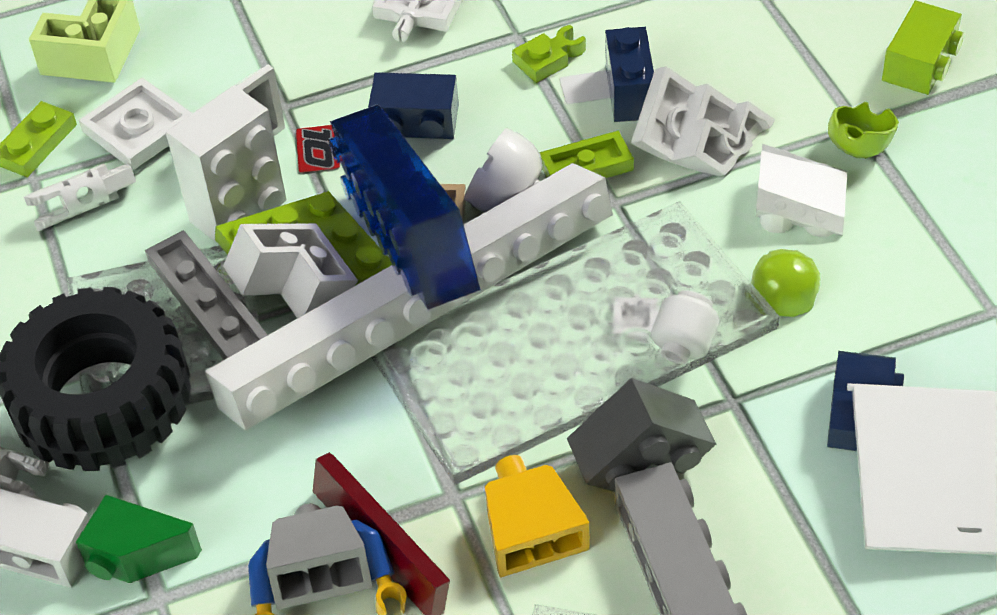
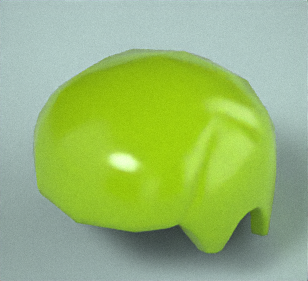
(861, 131)
(787, 281)

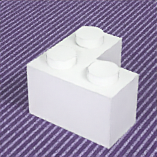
(288, 262)

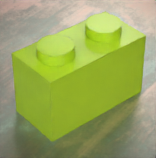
(923, 47)

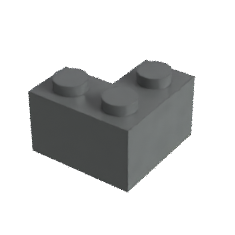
(639, 429)

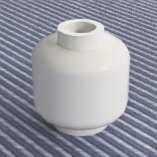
(685, 326)

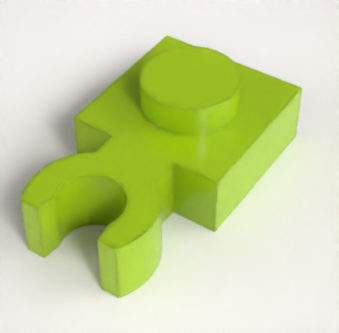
(546, 56)

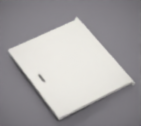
(927, 468)

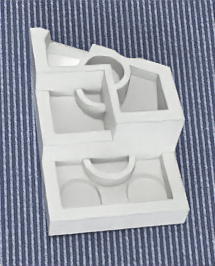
(696, 124)

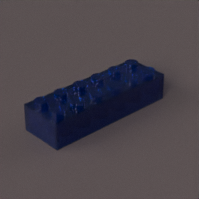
(404, 207)

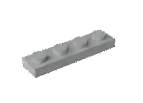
(204, 295)

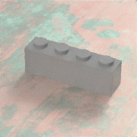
(673, 544)

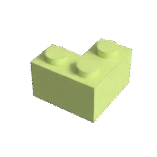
(87, 44)

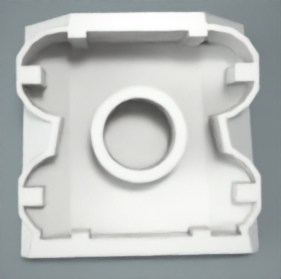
(800, 194)

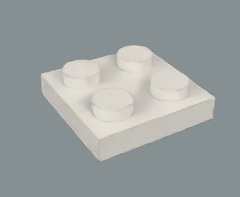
(134, 122)

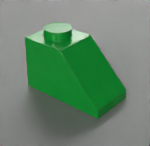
(134, 541)

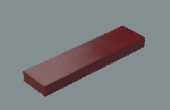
(413, 568)

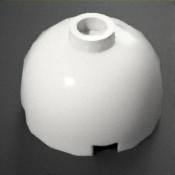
(509, 169)

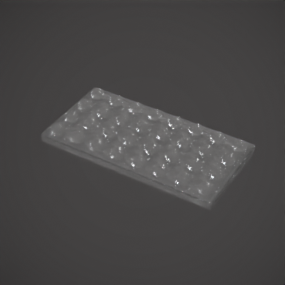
(563, 340)

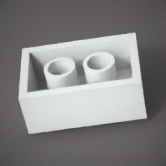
(226, 161)

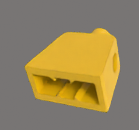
(532, 517)

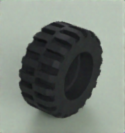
(109, 422)

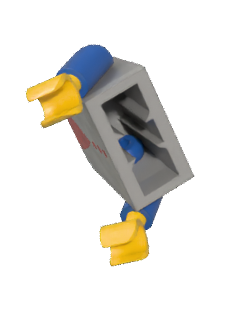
(320, 558)

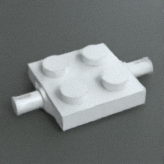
(412, 13)

